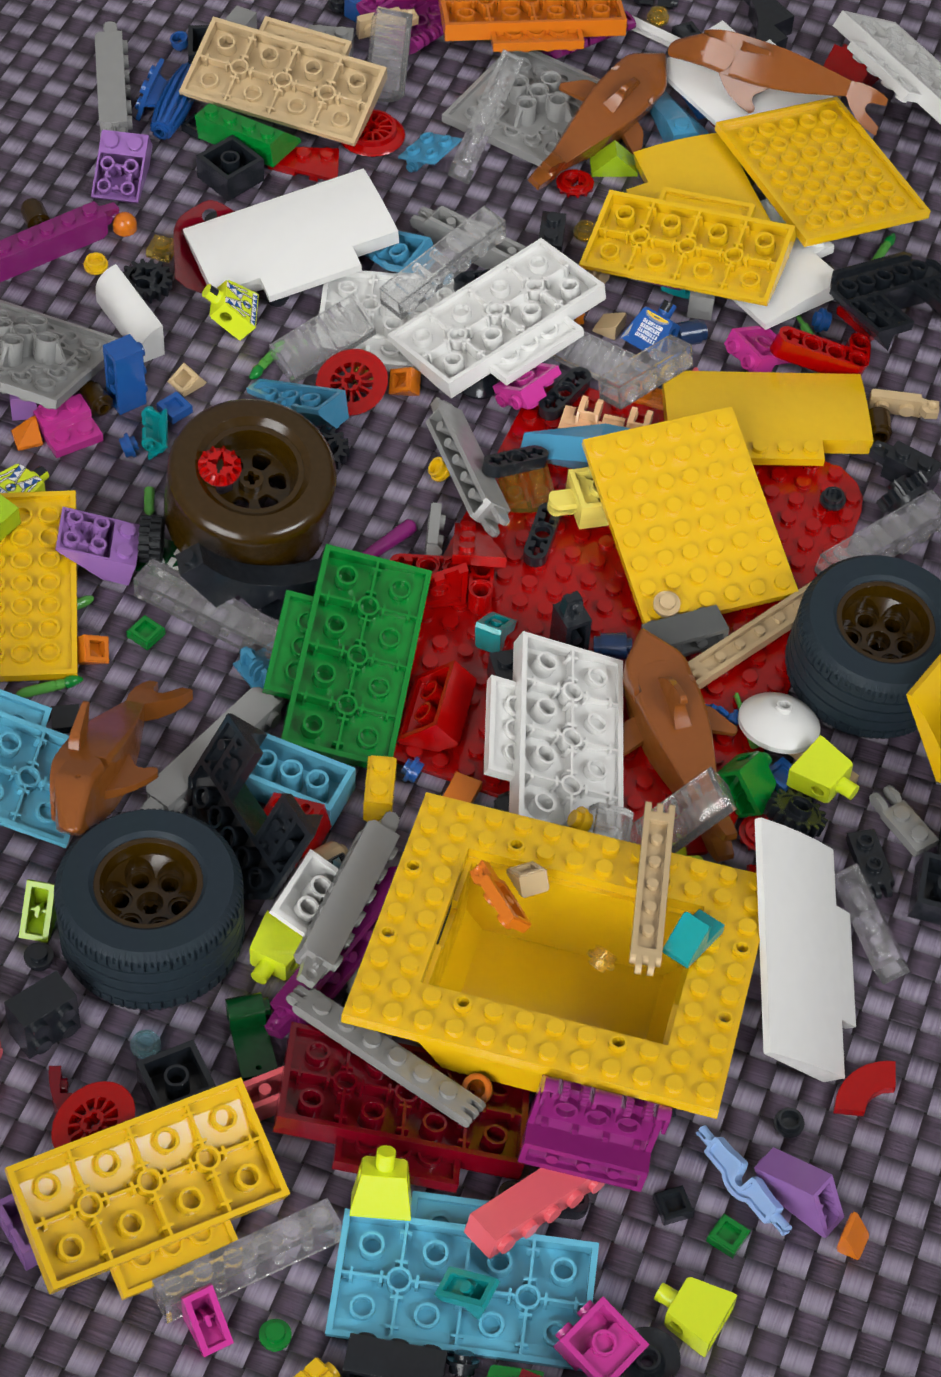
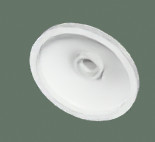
(778, 722)

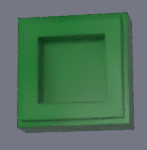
(146, 632)
(728, 1236)

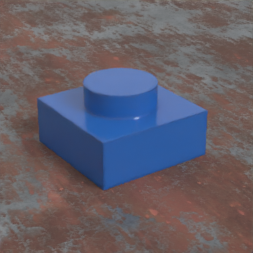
(176, 407)
(780, 772)

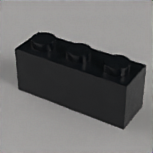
(391, 1358)

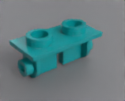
(155, 431)

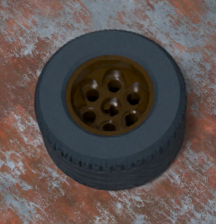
(864, 642)
(162, 942)

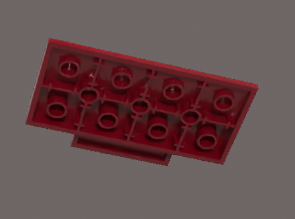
(349, 1103)

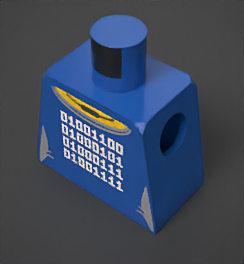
(651, 326)

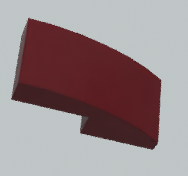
(58, 1086)

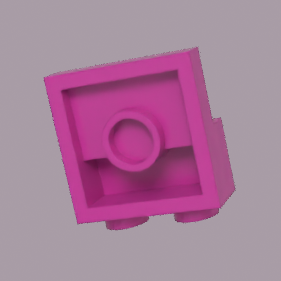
(752, 348)
(528, 388)
(68, 426)
(599, 1341)

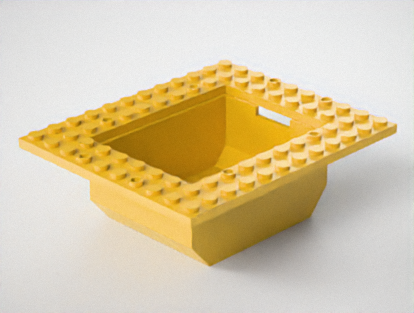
(531, 998)

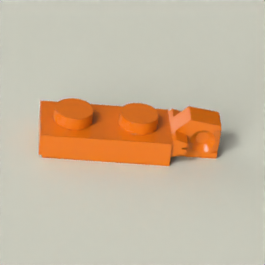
(500, 897)

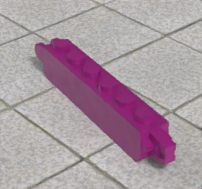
(55, 238)
(332, 982)

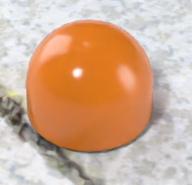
(124, 224)
(480, 1084)

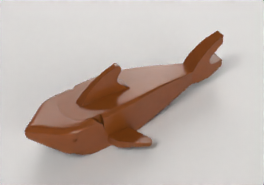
(755, 66)
(607, 114)
(673, 724)
(101, 757)

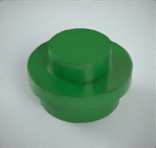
(275, 1335)

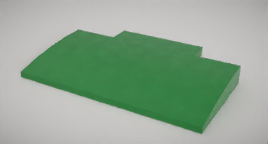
(348, 655)

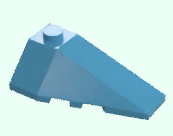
(674, 120)
(403, 253)
(315, 403)
(566, 443)

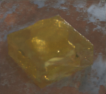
(160, 248)

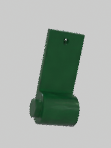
(250, 1039)

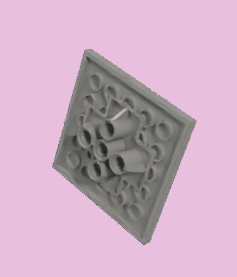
(534, 109)
(46, 356)

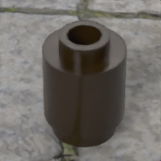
(33, 212)
(96, 398)
(880, 424)

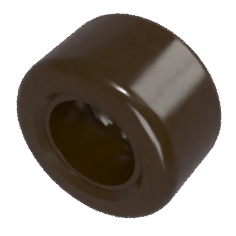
(273, 448)

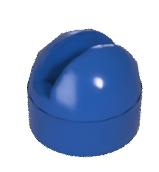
(179, 35)

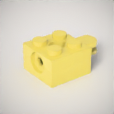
(578, 499)

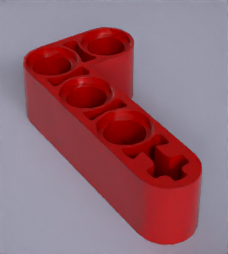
(820, 353)
(479, 578)

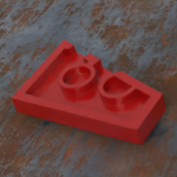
(475, 546)

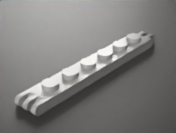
(387, 1057)

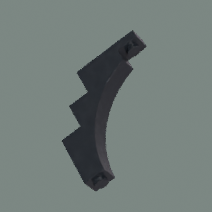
(770, 21)
(259, 585)

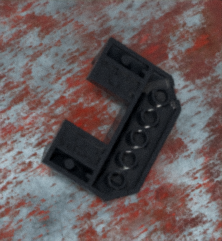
(882, 287)
(262, 843)

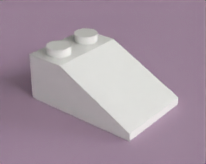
(304, 892)

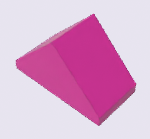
(206, 1320)

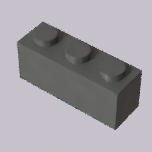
(691, 631)

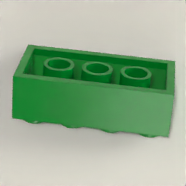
(270, 143)

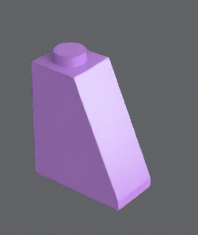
(802, 1190)

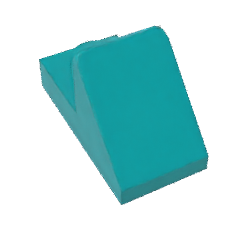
(492, 631)
(692, 937)
(467, 1290)

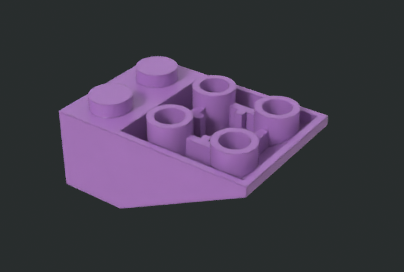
(121, 166)
(99, 544)

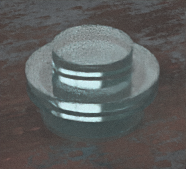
(145, 1044)

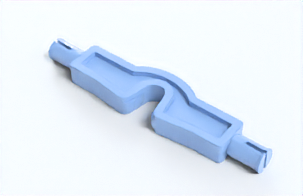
(754, 1191)

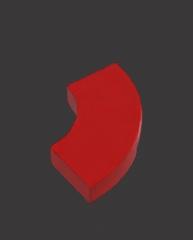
(863, 1086)

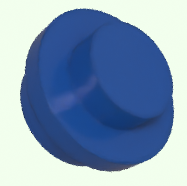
(821, 320)
(129, 445)
(412, 769)

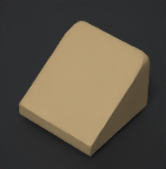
(610, 325)
(186, 380)
(529, 879)

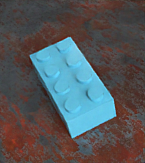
(303, 774)

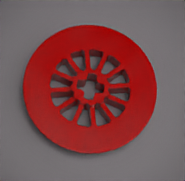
(380, 136)
(355, 358)
(111, 1107)

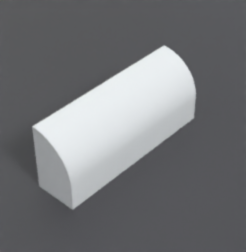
(129, 312)

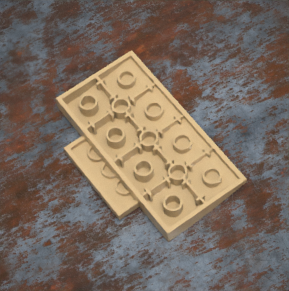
(286, 77)

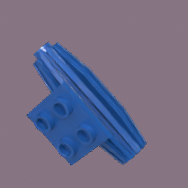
(164, 97)

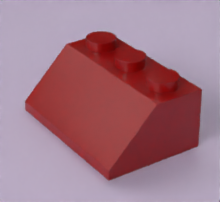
(437, 708)

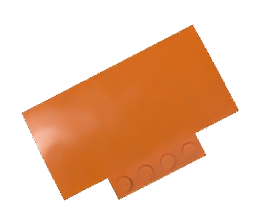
(532, 23)

